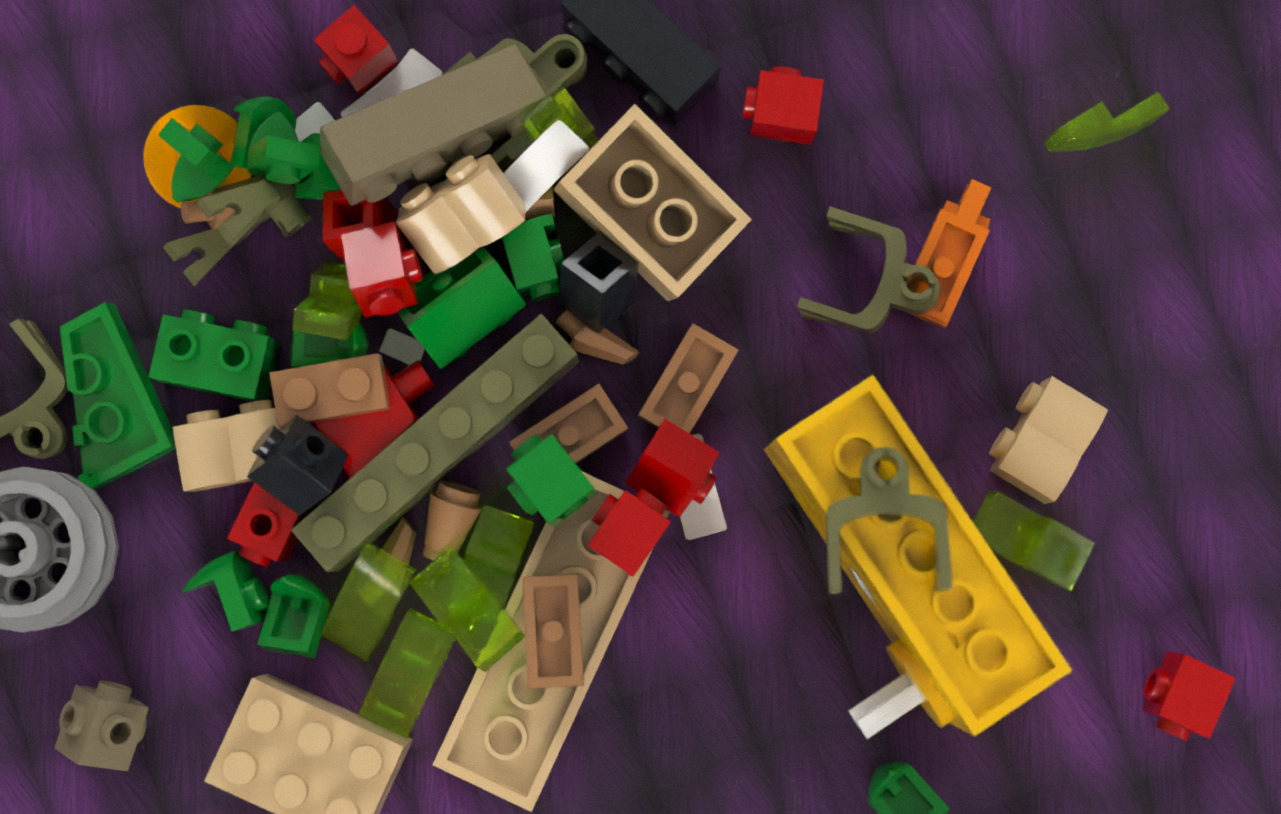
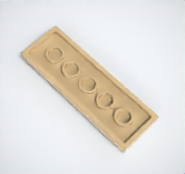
(510, 733)

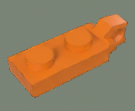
(953, 250)

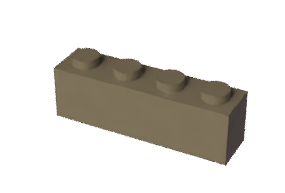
(430, 125)

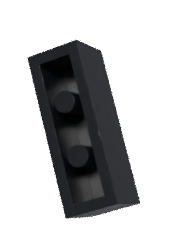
(646, 51)

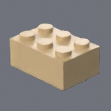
(652, 203)
(305, 754)

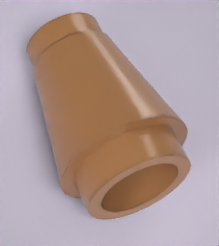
(449, 517)

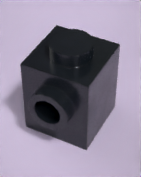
(598, 282)
(296, 464)

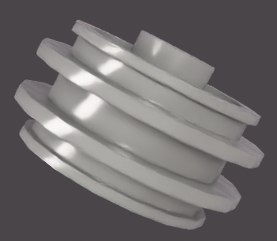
(88, 554)

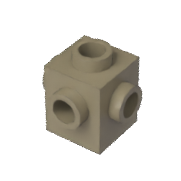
(101, 726)

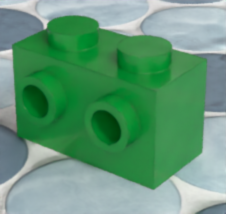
(461, 306)
(214, 357)
(548, 480)

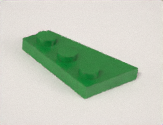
(114, 399)

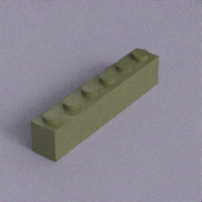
(436, 445)

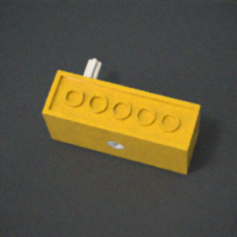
(957, 651)

